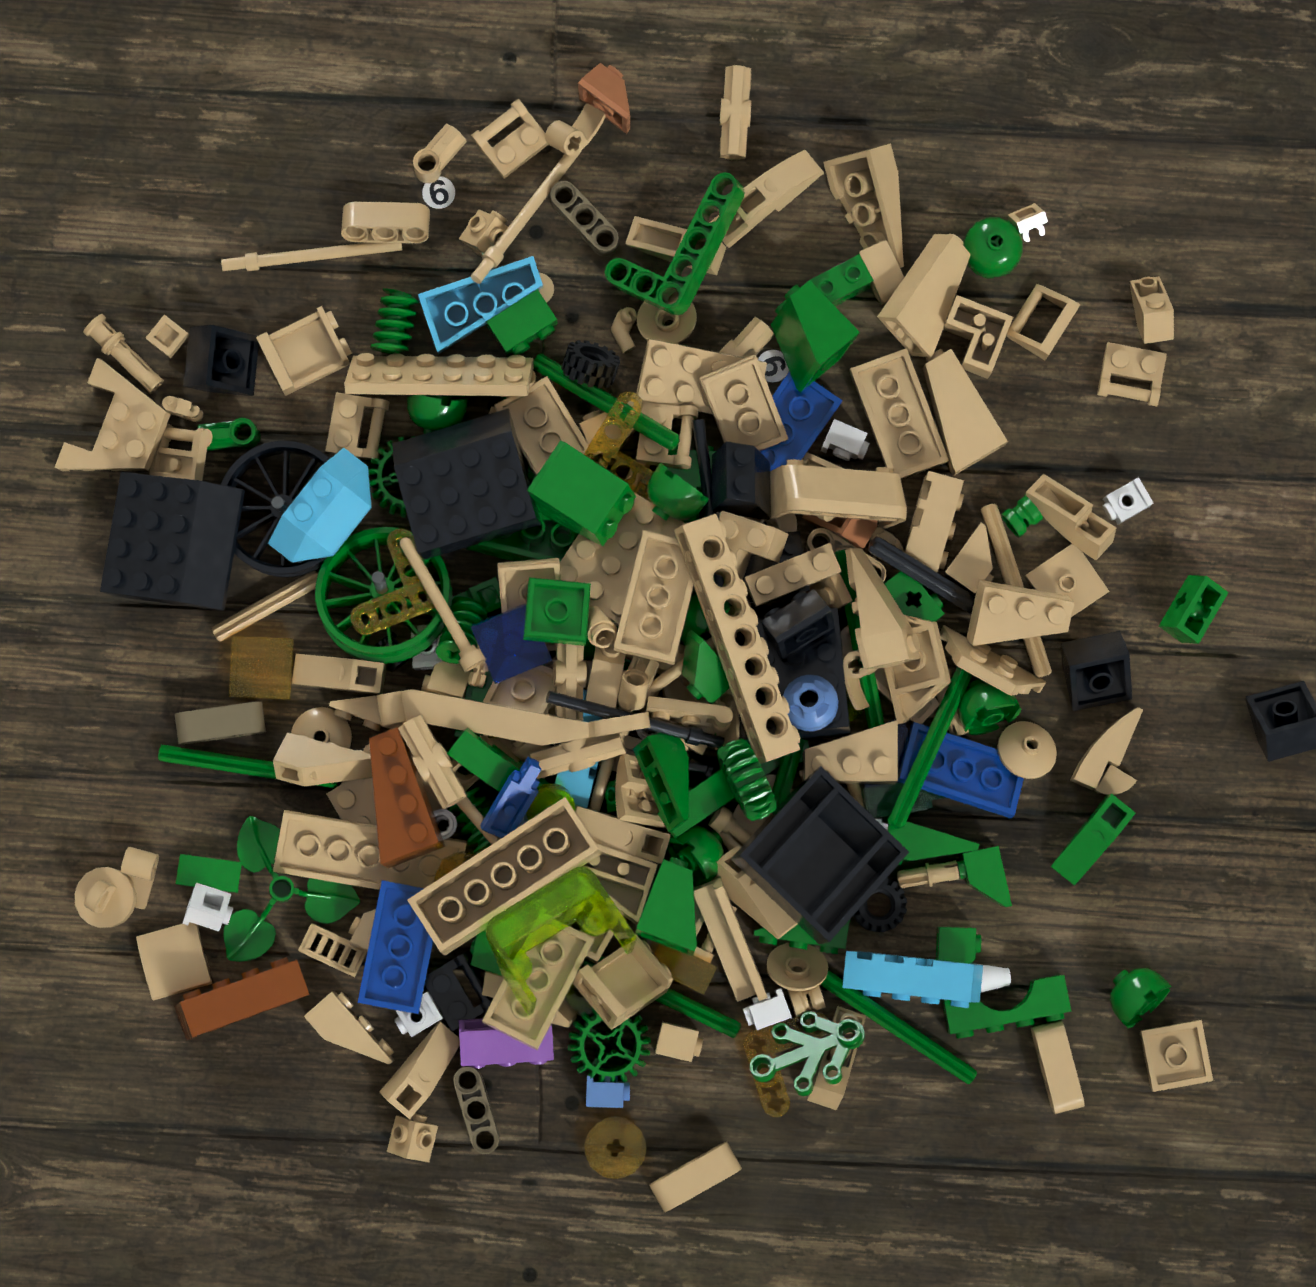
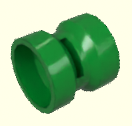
(1021, 516)

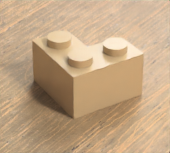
(984, 329)
(749, 538)

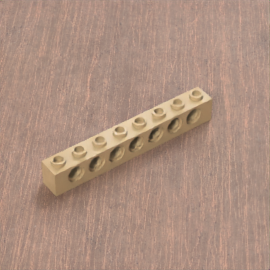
(723, 628)

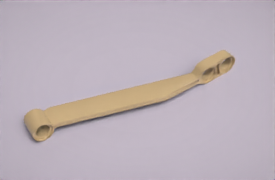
(497, 719)

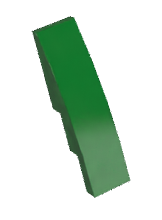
(484, 760)
(710, 796)

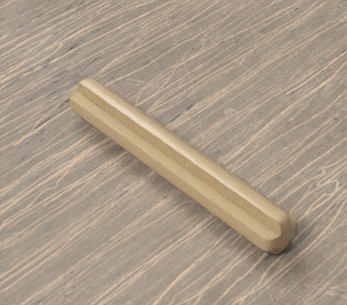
(265, 606)

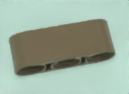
(578, 205)
(220, 723)
(476, 1125)

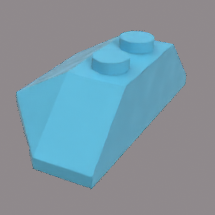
(325, 510)

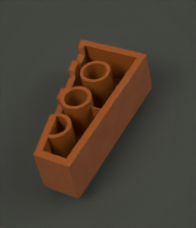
(401, 803)
(241, 999)

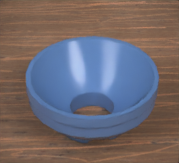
(821, 713)

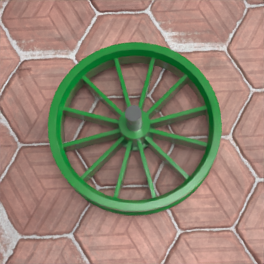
(379, 586)

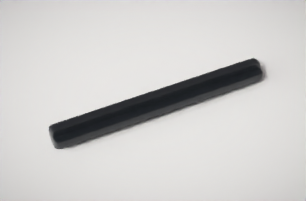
(922, 574)

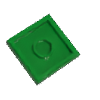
(557, 611)

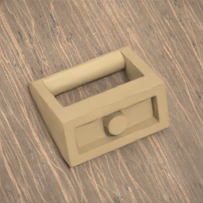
(1069, 309)

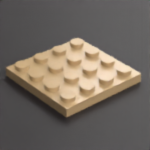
(611, 566)

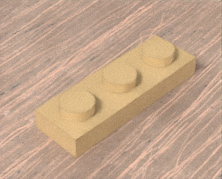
(792, 574)

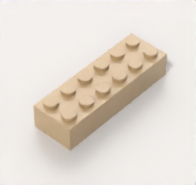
(502, 875)

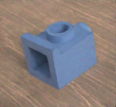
(607, 1093)

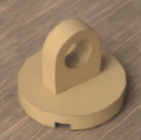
(105, 897)

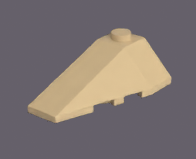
(870, 194)
(884, 632)

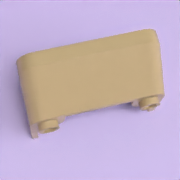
(837, 493)

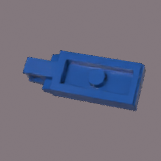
(513, 800)

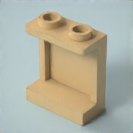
(305, 351)
(623, 983)

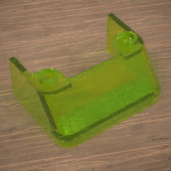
(566, 900)

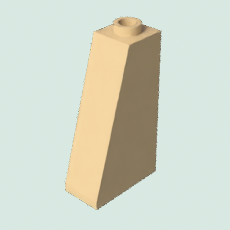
(926, 294)
(960, 413)

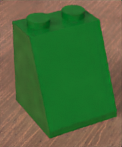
(811, 333)
(581, 494)
(671, 909)

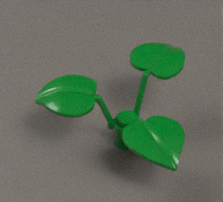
(250, 935)

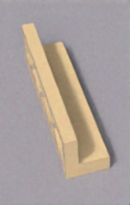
(729, 940)

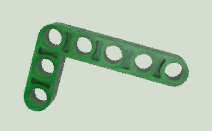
(686, 254)

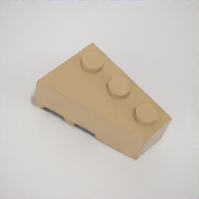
(933, 519)
(1016, 613)
(858, 758)
(624, 879)

